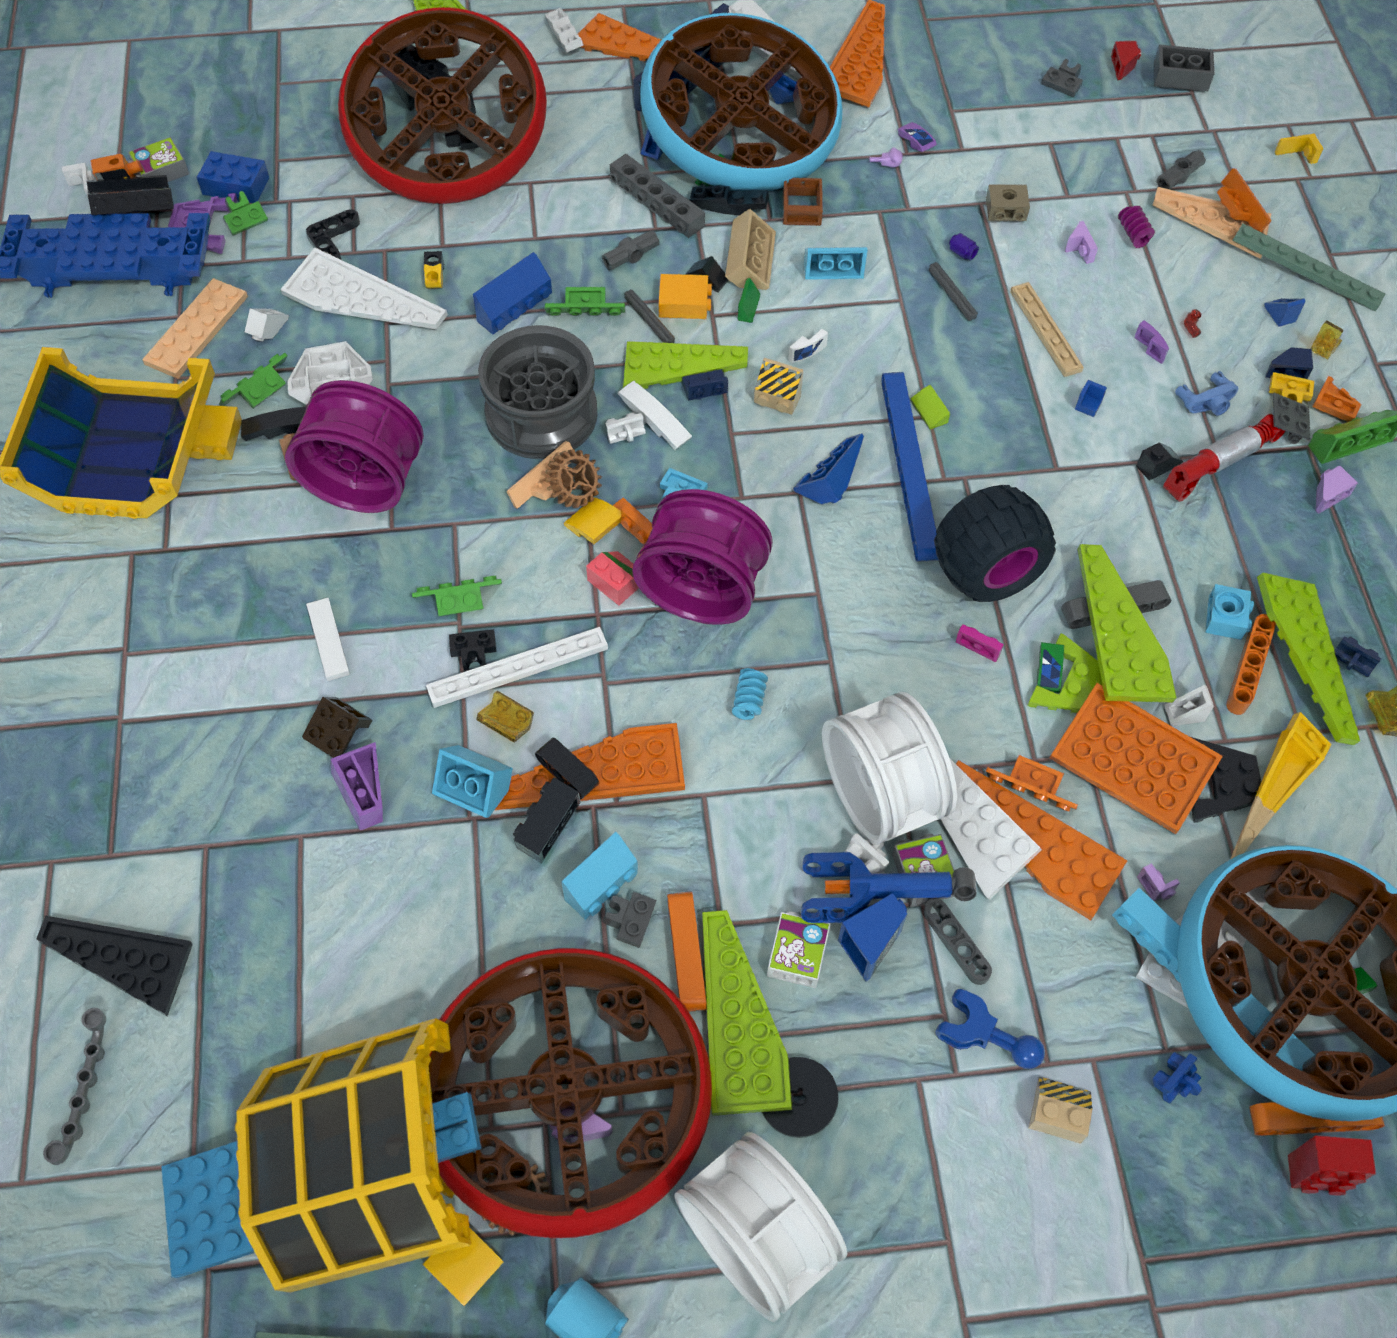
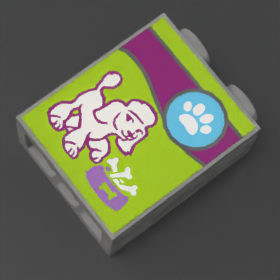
(160, 159)
(922, 856)

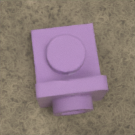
(1154, 883)

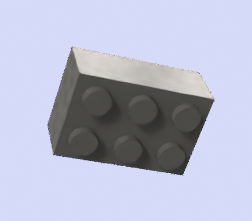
(1183, 67)

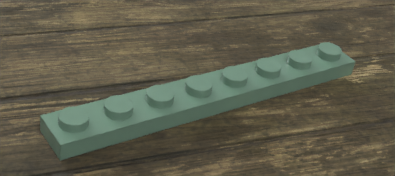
(1309, 267)

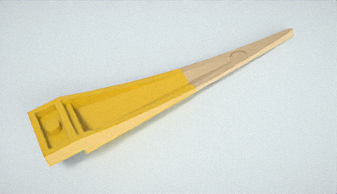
(1293, 760)

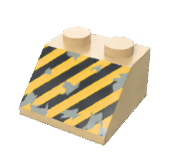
(778, 386)
(1061, 1110)

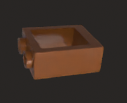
(803, 213)

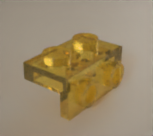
(1384, 708)
(506, 717)

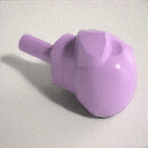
(890, 159)

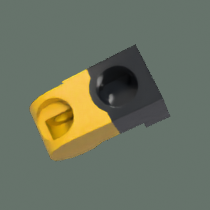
(433, 269)

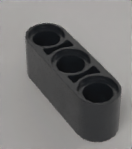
(566, 767)

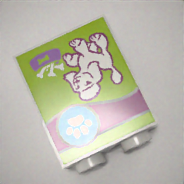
(798, 950)

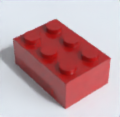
(1331, 1164)

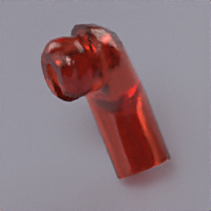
(1191, 321)

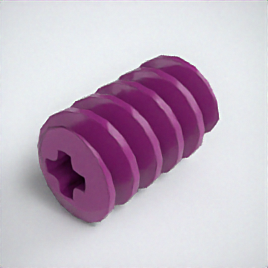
(1136, 225)

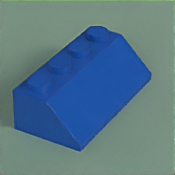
(512, 294)

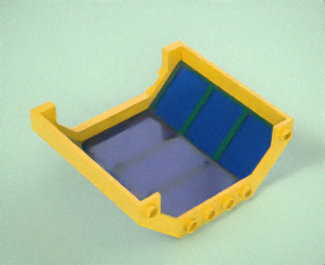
(102, 440)

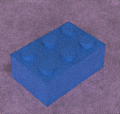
(231, 174)

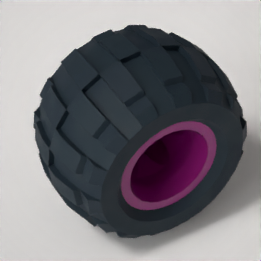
(994, 543)

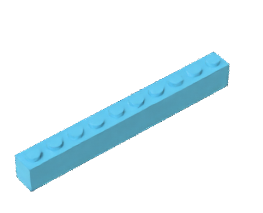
(1160, 935)

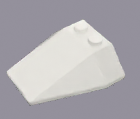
(324, 365)

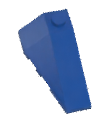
(833, 473)

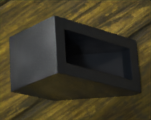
(1157, 460)

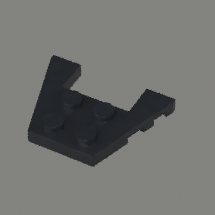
(1233, 783)

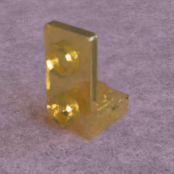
(1327, 340)

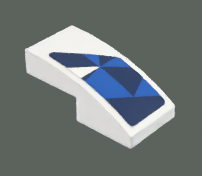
(806, 348)

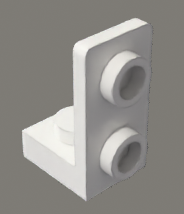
(78, 174)

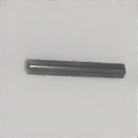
(953, 291)
(649, 317)

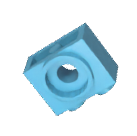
(1229, 612)

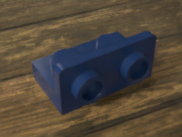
(705, 384)

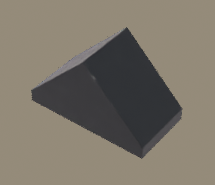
(710, 267)

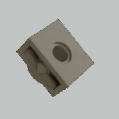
(1007, 202)

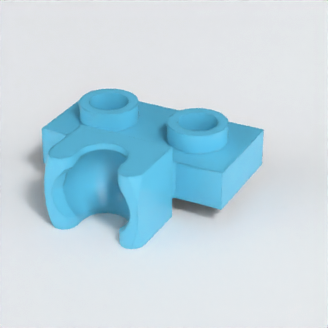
(677, 481)

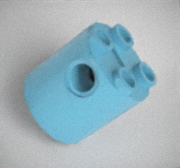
(583, 1312)

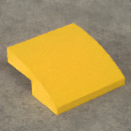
(594, 520)
(465, 1268)

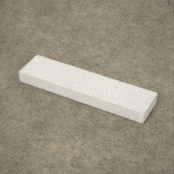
(328, 639)

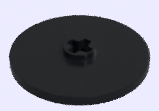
(816, 1110)

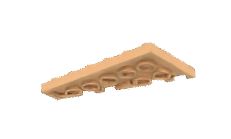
(1204, 214)

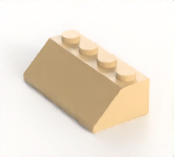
(750, 251)

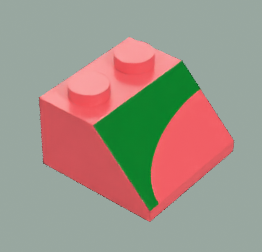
(612, 576)

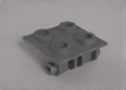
(1291, 417)

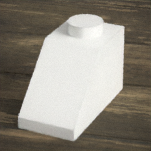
(264, 323)

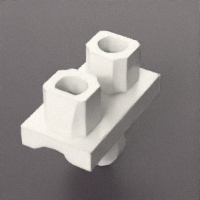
(625, 428)
(869, 853)

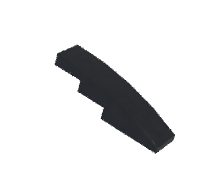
(272, 423)

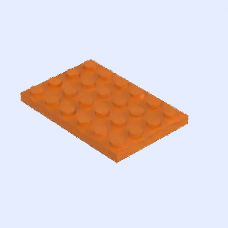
(1136, 758)

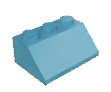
(835, 263)
(471, 780)
(600, 876)

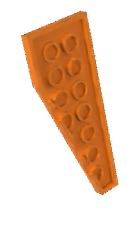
(860, 58)
(626, 765)
(1070, 864)

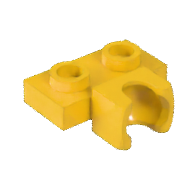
(1291, 387)

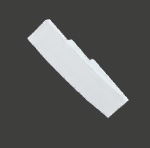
(563, 29)
(655, 415)

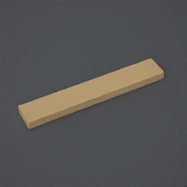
(1046, 329)

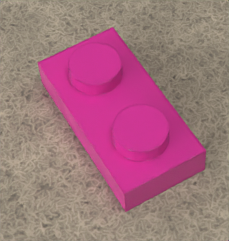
(979, 643)

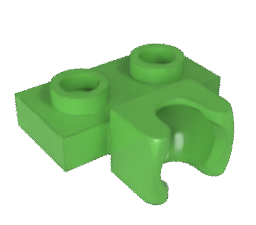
(243, 215)

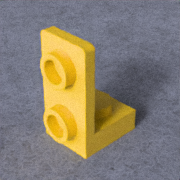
(1307, 143)

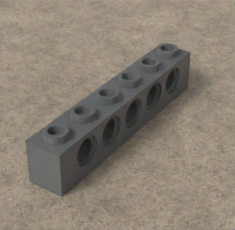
(657, 195)

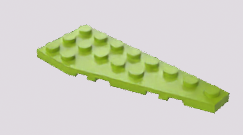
(1302, 625)
(1126, 648)

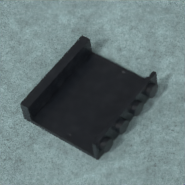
(129, 194)

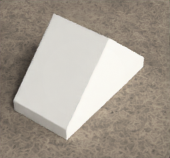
(1190, 708)

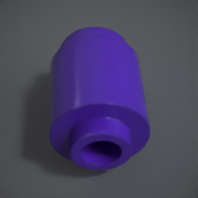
(963, 246)

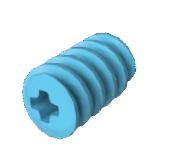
(749, 694)

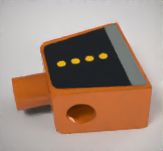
(114, 167)

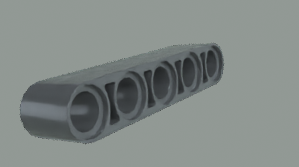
(1147, 596)

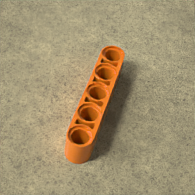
(1253, 652)
(686, 951)
(1278, 1120)

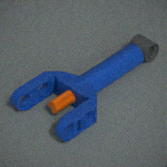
(867, 886)

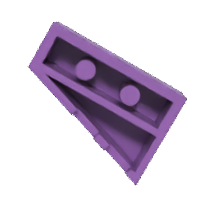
(359, 784)

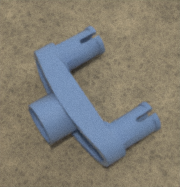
(1214, 399)

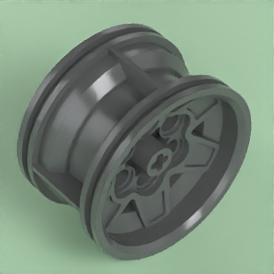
(537, 376)

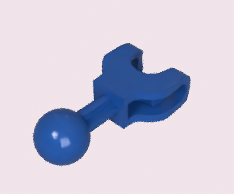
(981, 1028)

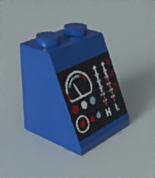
(872, 933)

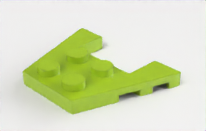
(1078, 685)

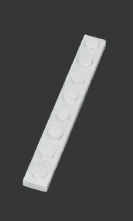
(516, 667)

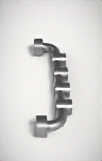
(57, 1151)

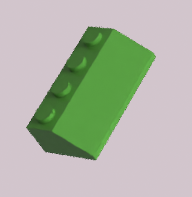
(1354, 436)

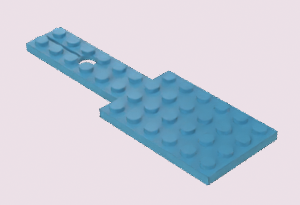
(205, 1197)

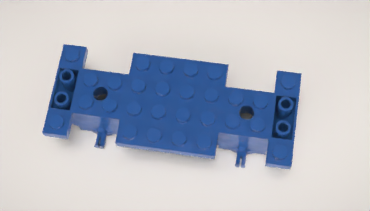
(104, 250)

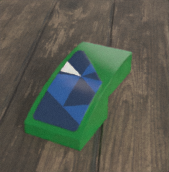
(1050, 666)

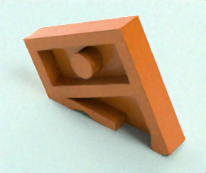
(1336, 401)

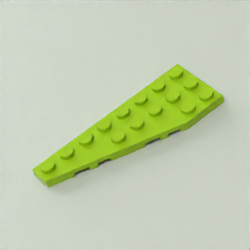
(744, 1044)

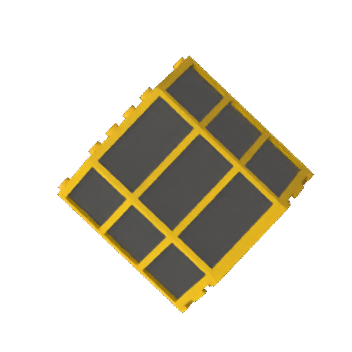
(345, 1161)

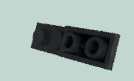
(724, 201)

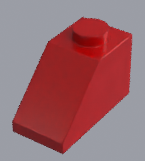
(1125, 57)

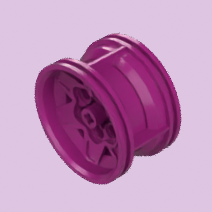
(354, 446)
(703, 556)

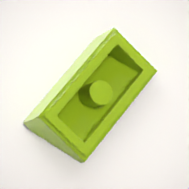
(930, 407)

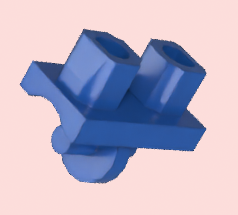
(1182, 1081)

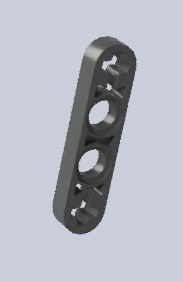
(956, 941)

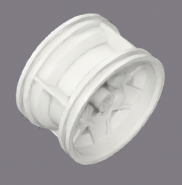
(889, 767)
(761, 1225)

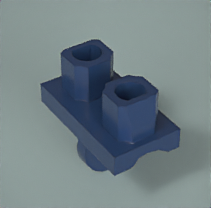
(1356, 656)

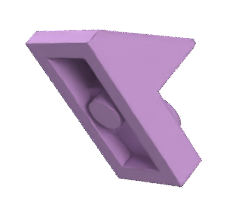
(1082, 241)

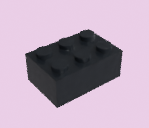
(546, 819)

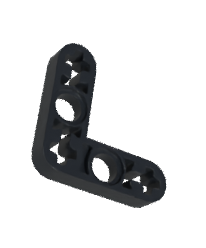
(324, 237)

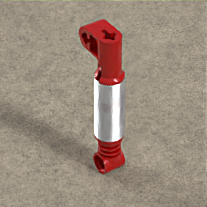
(1220, 455)

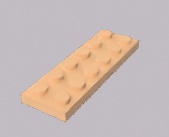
(195, 328)

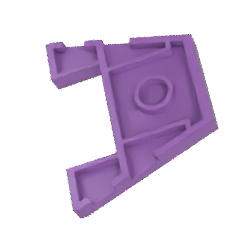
(180, 216)

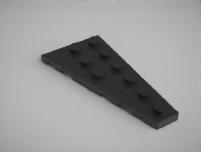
(133, 961)

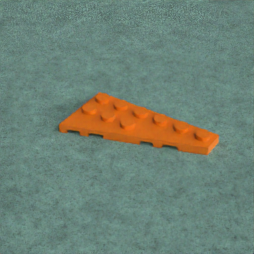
(616, 38)

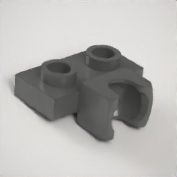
(1063, 80)
(630, 917)

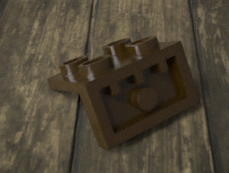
(334, 726)

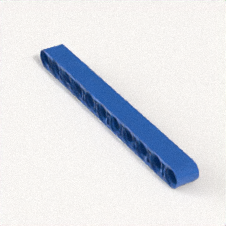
(910, 466)

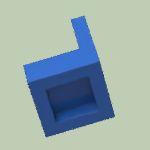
(1090, 398)

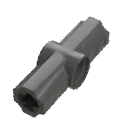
(1181, 170)
(630, 250)

